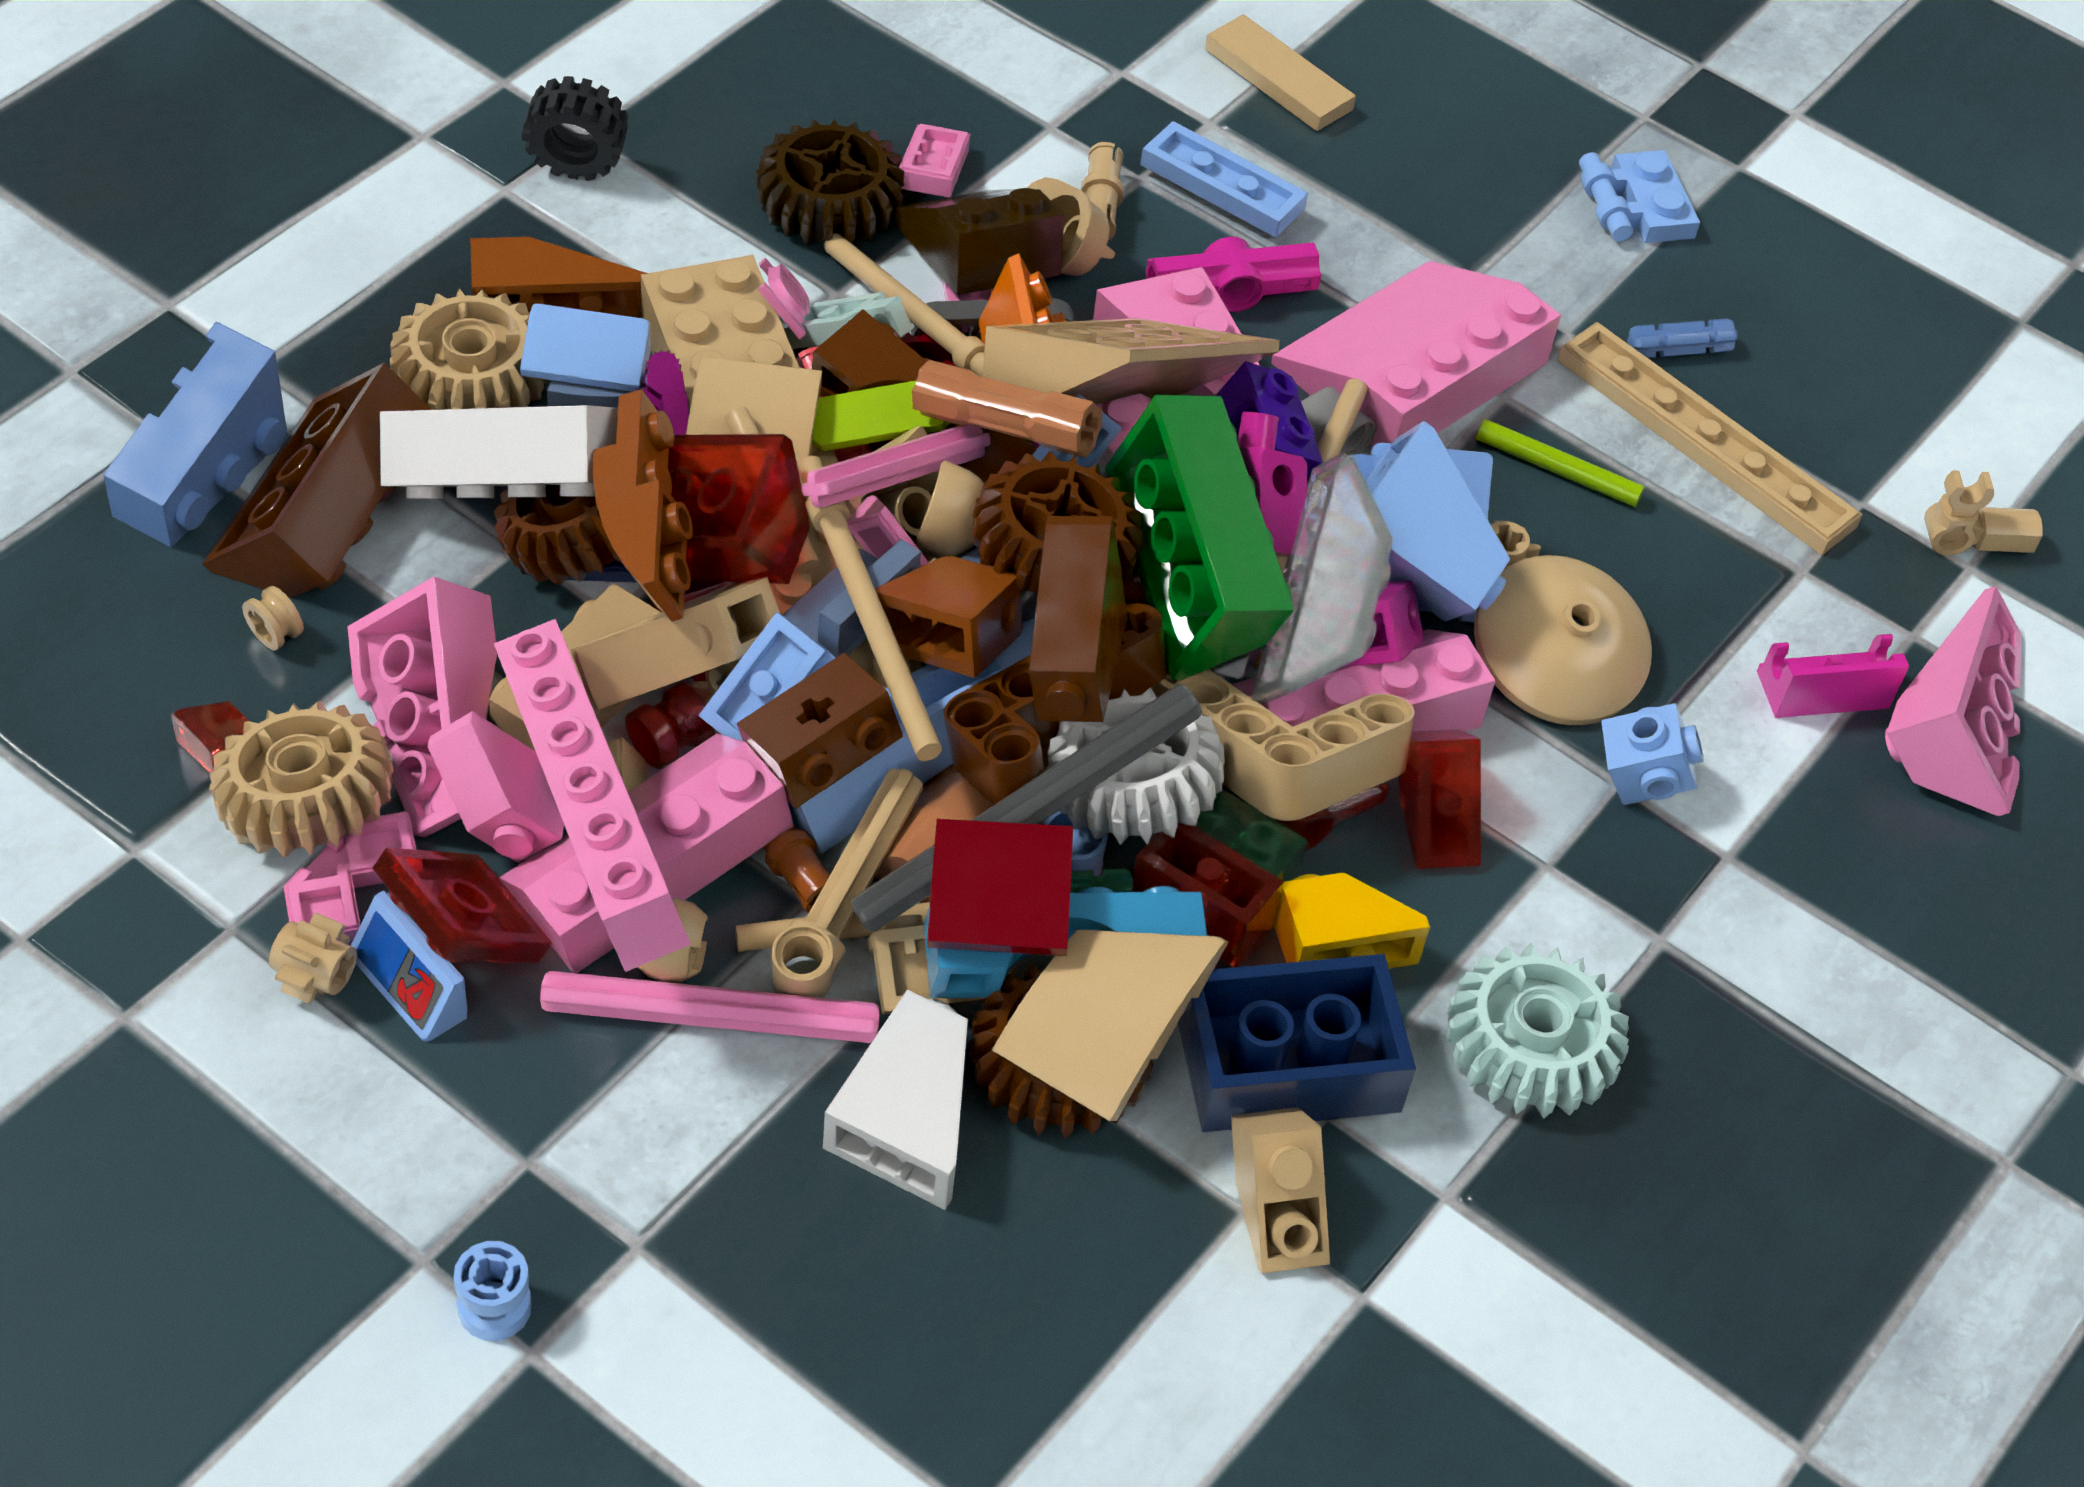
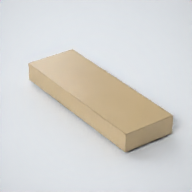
(1280, 72)

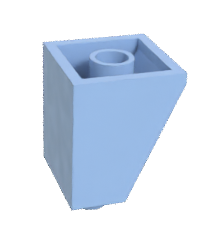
(1436, 527)

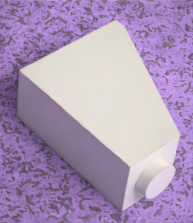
(905, 1101)

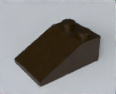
(977, 232)

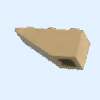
(661, 652)

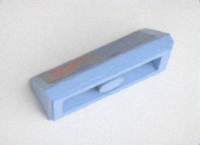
(407, 971)

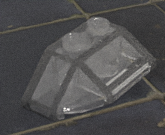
(1333, 579)

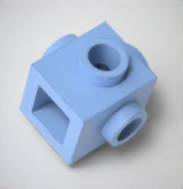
(1651, 753)

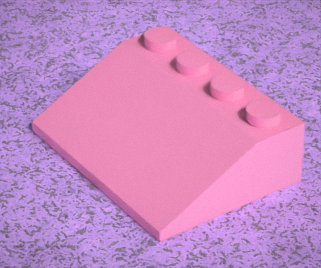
(1427, 347)

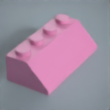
(1438, 678)
(699, 822)

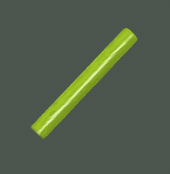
(1560, 463)

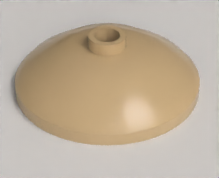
(1551, 661)

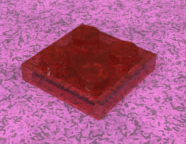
(461, 906)

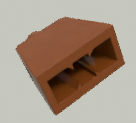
(953, 614)

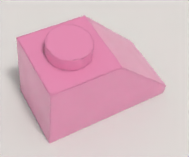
(497, 787)

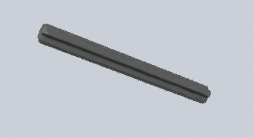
(1041, 796)

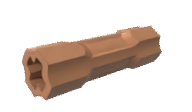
(1046, 418)

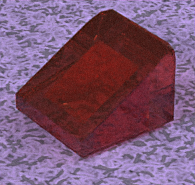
(204, 729)

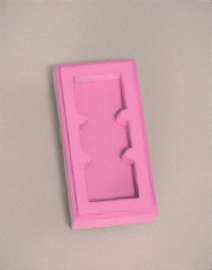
(934, 159)

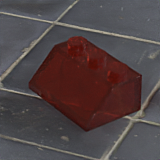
(741, 505)

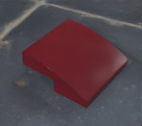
(1000, 887)

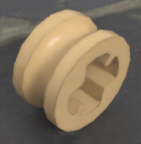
(273, 618)

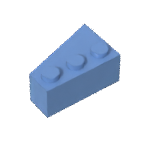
(202, 442)

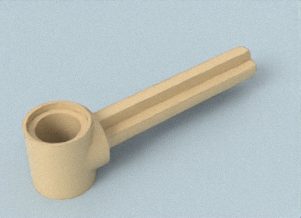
(821, 930)

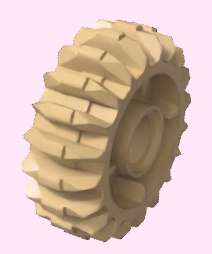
(465, 353)
(301, 779)

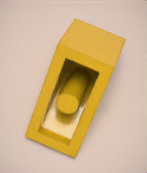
(1346, 918)

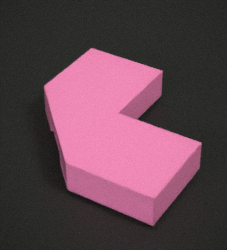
(332, 876)

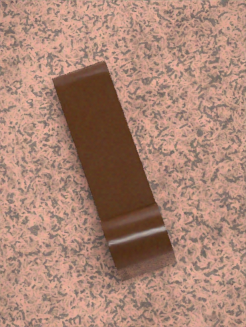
(996, 725)

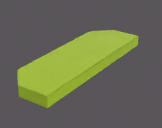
(869, 417)

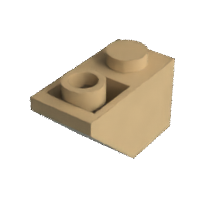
(1282, 1188)

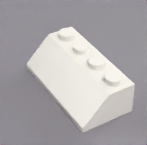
(494, 448)

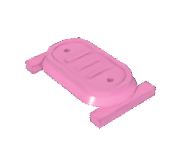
(785, 296)

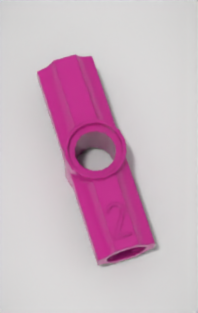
(1245, 273)

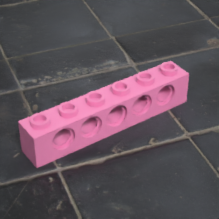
(591, 797)

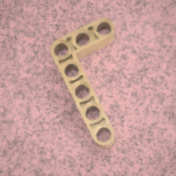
(1305, 766)

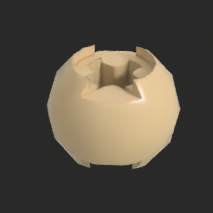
(686, 961)

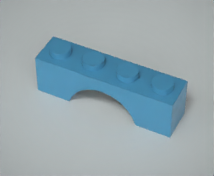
(1095, 908)

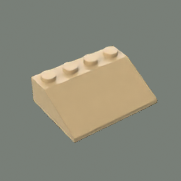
(1116, 356)

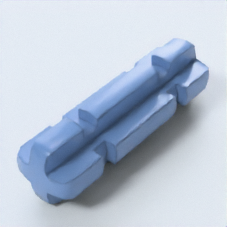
(1683, 338)

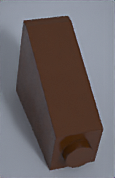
(1077, 619)

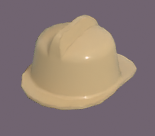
(1084, 227)

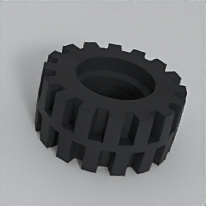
(579, 106)

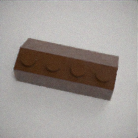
(315, 490)

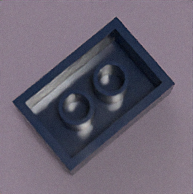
(1299, 1038)

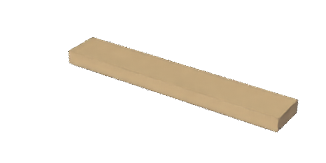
(1710, 438)

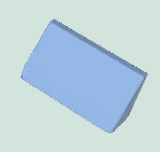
(586, 347)

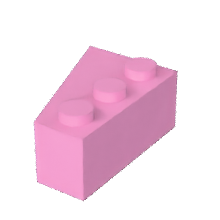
(1171, 298)

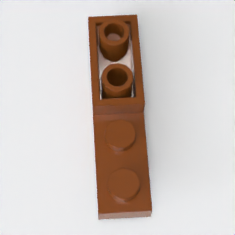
(637, 504)

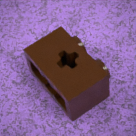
(822, 728)

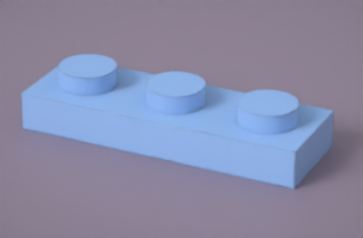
(1224, 179)

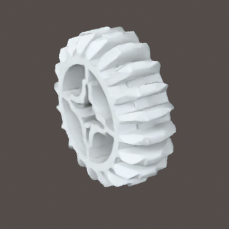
(1153, 791)

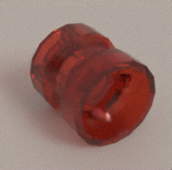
(668, 726)

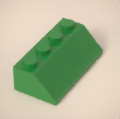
(1204, 538)

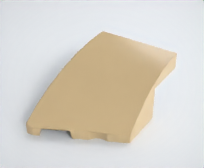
(1107, 1012)

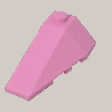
(421, 669)
(1960, 711)

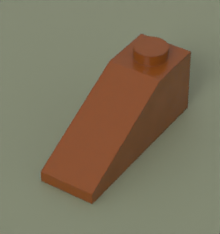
(553, 275)

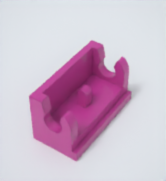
(1832, 681)

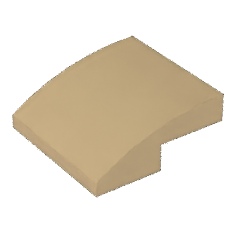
(775, 395)

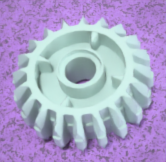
(1561, 1065)

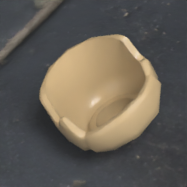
(949, 517)

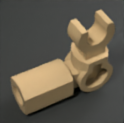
(1964, 520)

